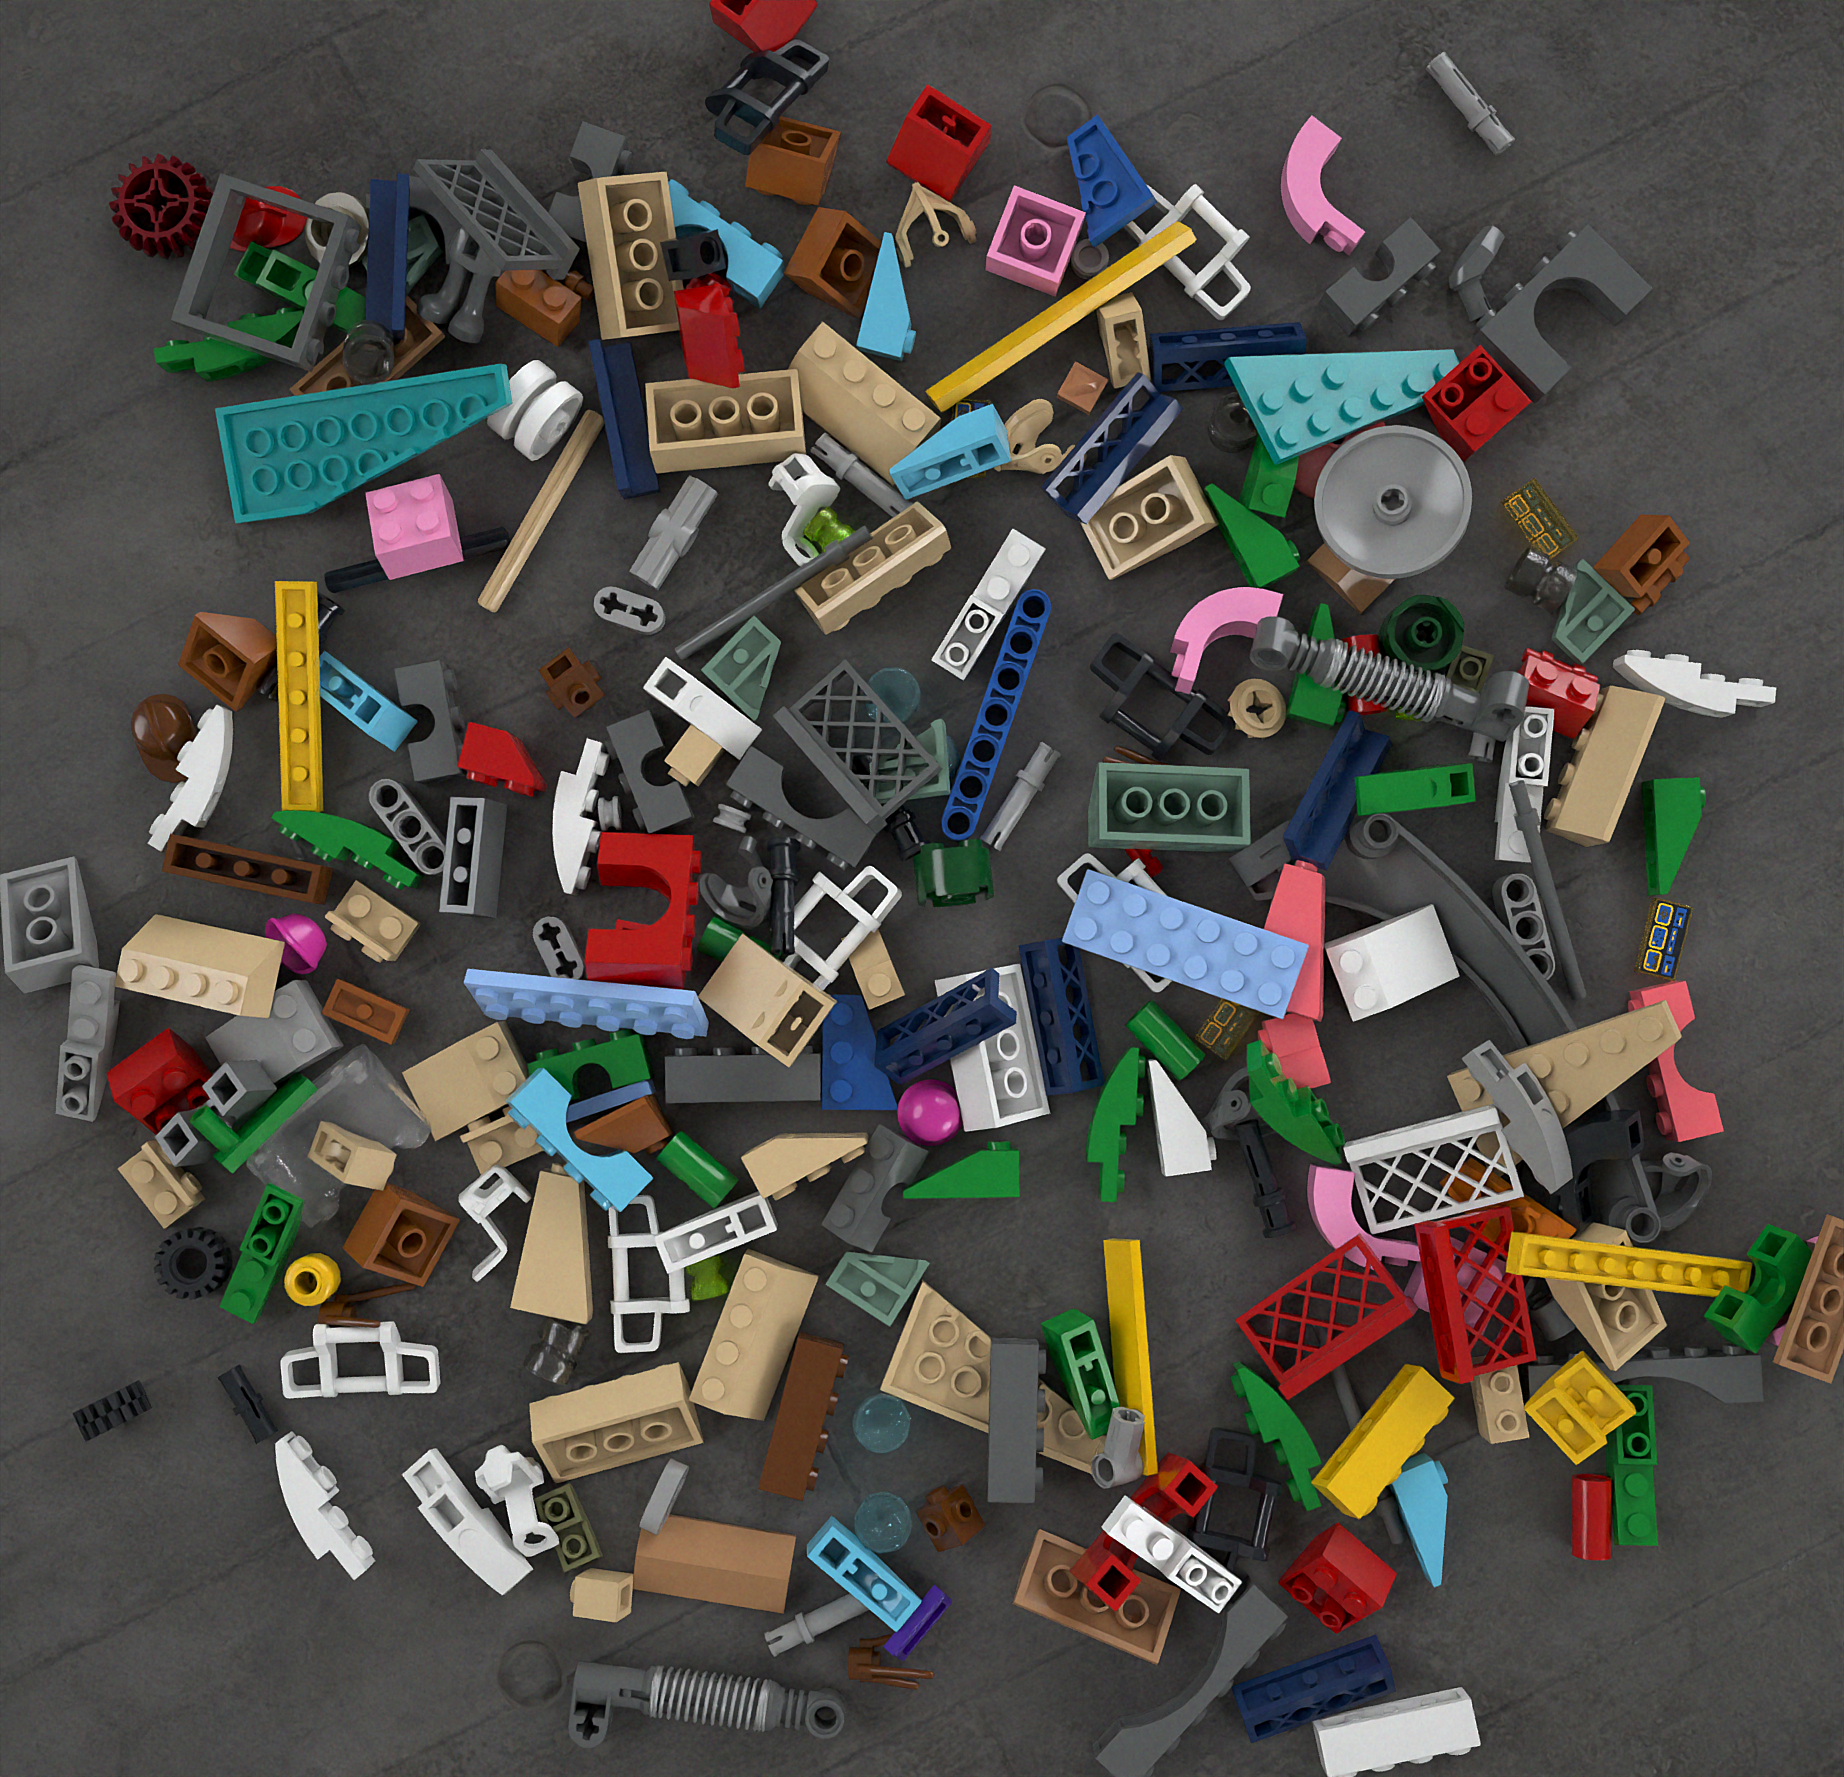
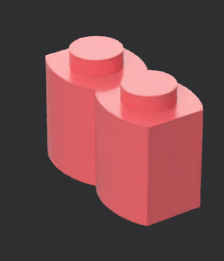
(1297, 1049)

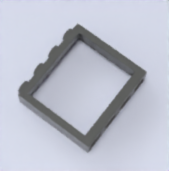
(211, 254)

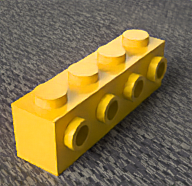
(1383, 1441)

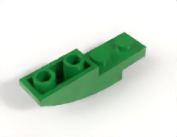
(293, 283)
(219, 360)
(338, 836)
(1115, 1106)
(1289, 1110)
(263, 1253)
(1275, 1420)
(1630, 1465)

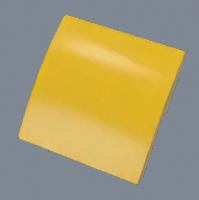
(1579, 1407)

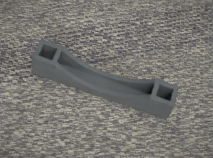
(1724, 1374)
(1139, 1740)

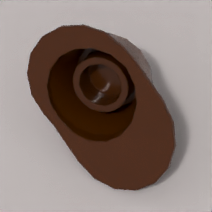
(160, 731)

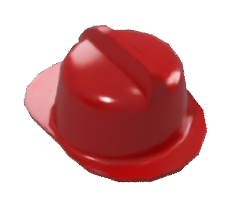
(267, 224)

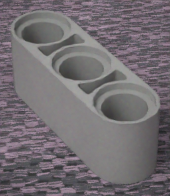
(397, 818)
(1529, 908)

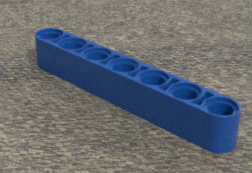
(996, 697)

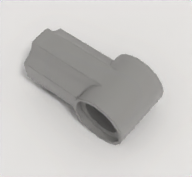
(1120, 1458)

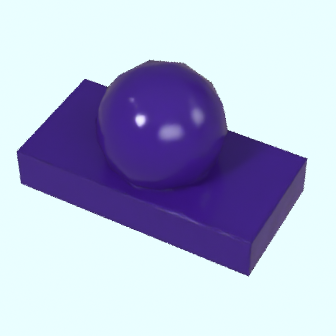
(918, 1624)

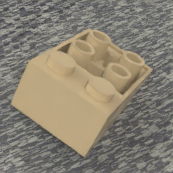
(767, 1000)
(792, 1156)

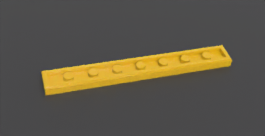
(1061, 316)
(1624, 1265)

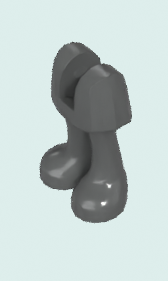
(443, 306)

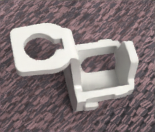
(808, 493)
(482, 1202)
(511, 1479)

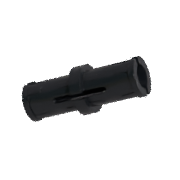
(247, 1404)

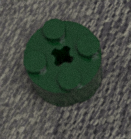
(1418, 613)
(953, 874)

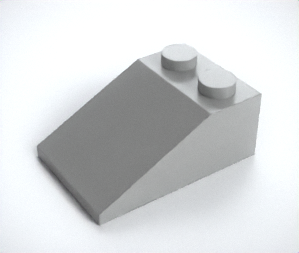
(46, 925)
(284, 1042)

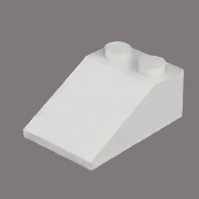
(1391, 962)

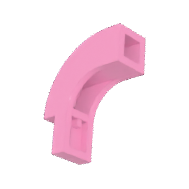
(1302, 190)
(1219, 615)
(1331, 1210)

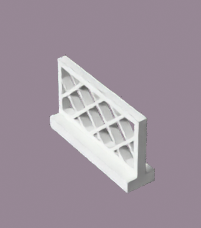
(1423, 1136)

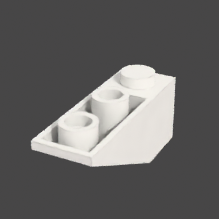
(702, 708)

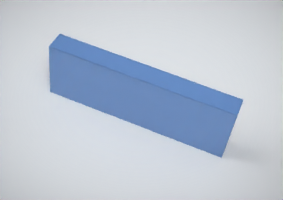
(609, 1100)

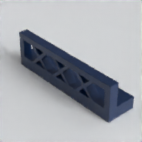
(388, 253)
(1219, 345)
(624, 419)
(1120, 457)
(1331, 797)
(1055, 1016)
(941, 1034)
(1312, 1686)

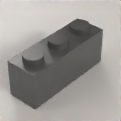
(473, 857)

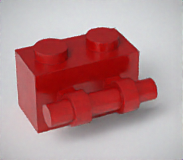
(1562, 688)

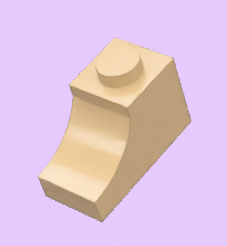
(1123, 338)
(875, 971)
(351, 1157)

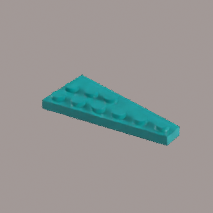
(1325, 397)

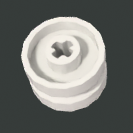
(539, 410)

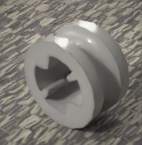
(610, 813)
(732, 818)

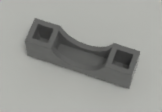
(761, 782)

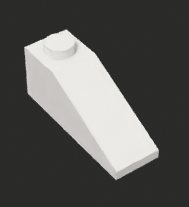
(1179, 1134)
(716, 1231)

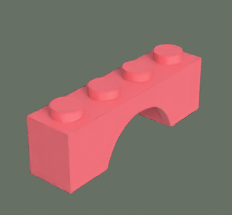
(1682, 1109)

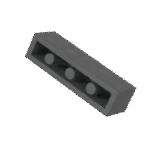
(741, 1076)
(1013, 1420)

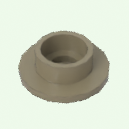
(318, 233)

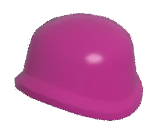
(303, 941)
(929, 1112)

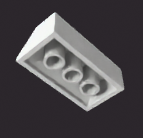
(1002, 1075)

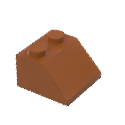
(794, 161)
(836, 261)
(400, 1234)

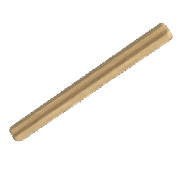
(541, 511)

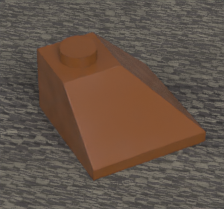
(228, 655)
(631, 1127)

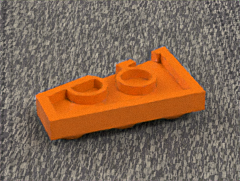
(1526, 1213)

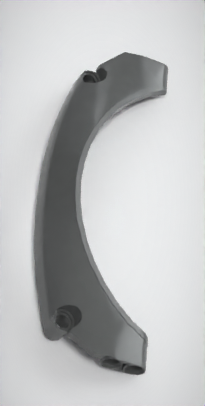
(1405, 876)

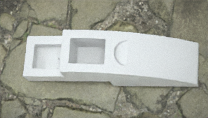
(988, 604)
(1683, 688)
(1525, 759)
(206, 766)
(573, 833)
(307, 1496)
(465, 1526)
(1171, 1553)

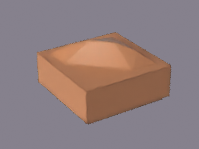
(1082, 388)

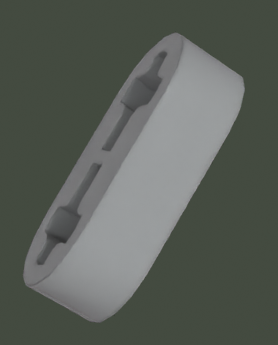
(632, 602)
(567, 946)
(664, 1496)

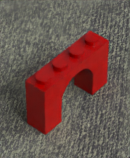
(658, 951)
(1109, 1564)

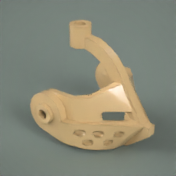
(925, 201)
(1024, 429)

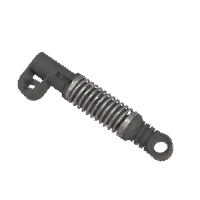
(1490, 712)
(695, 1696)

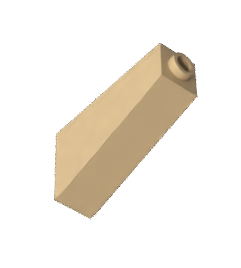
(555, 1254)

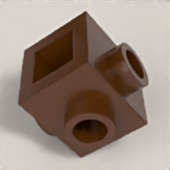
(571, 683)
(949, 1517)

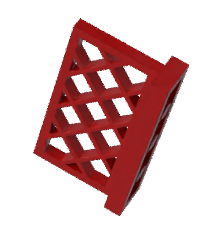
(1448, 1307)
(1346, 1344)

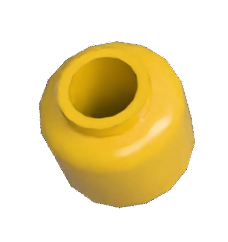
(309, 1291)

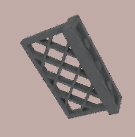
(517, 212)
(833, 767)

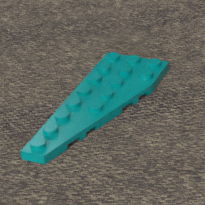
(319, 446)

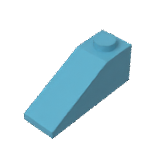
(886, 317)
(955, 452)
(363, 703)
(1423, 1511)
(862, 1573)

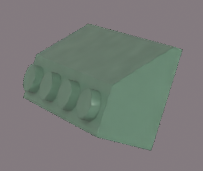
(1169, 808)

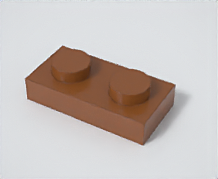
(365, 1011)

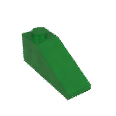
(1268, 485)
(1254, 543)
(1309, 701)
(1670, 820)
(976, 1175)
(1082, 1368)

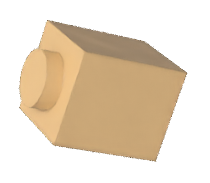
(693, 757)
(602, 1595)

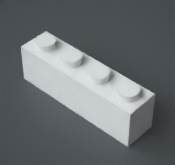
(1396, 1733)

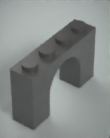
(1582, 265)

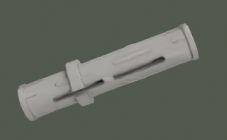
(1475, 110)
(859, 475)
(1020, 796)
(813, 1623)

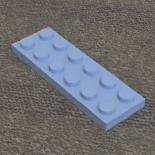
(1185, 944)
(588, 1003)

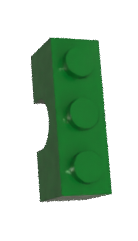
(623, 1058)
(1780, 1269)

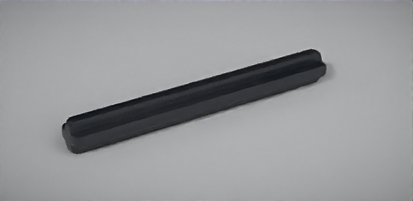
(372, 571)

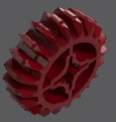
(135, 202)

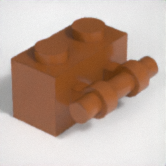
(543, 302)
(1645, 560)

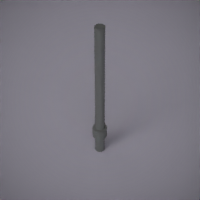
(834, 553)
(1527, 822)
(1387, 1502)

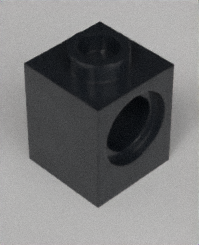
(693, 255)

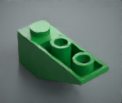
(1415, 788)

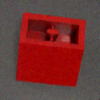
(762, 23)
(939, 143)
(709, 335)
(1473, 403)
(499, 756)
(160, 1080)
(1338, 1579)

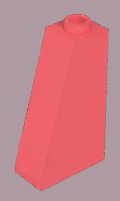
(1300, 915)

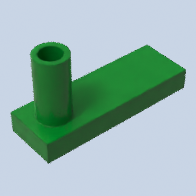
(238, 1146)

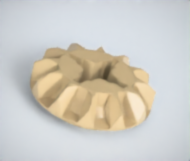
(1263, 695)

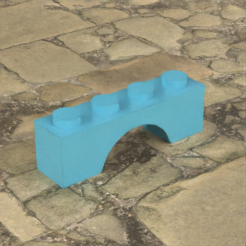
(751, 267)
(543, 1106)

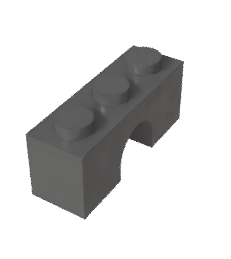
(598, 155)
(1355, 300)
(431, 687)
(634, 744)
(234, 1096)
(857, 1209)

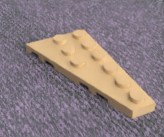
(1578, 1066)
(946, 1369)

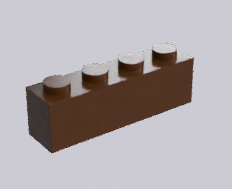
(247, 869)
(801, 1416)

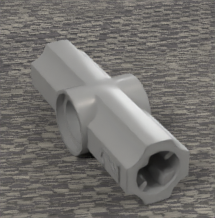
(673, 532)

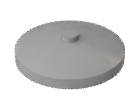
(1393, 501)

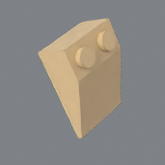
(1149, 517)
(468, 1079)
(1610, 1317)

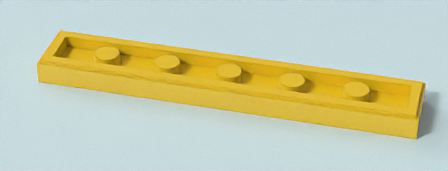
(299, 695)
(1130, 1339)

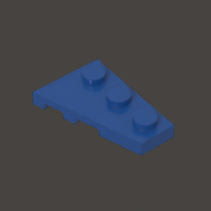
(1107, 181)
(848, 1060)

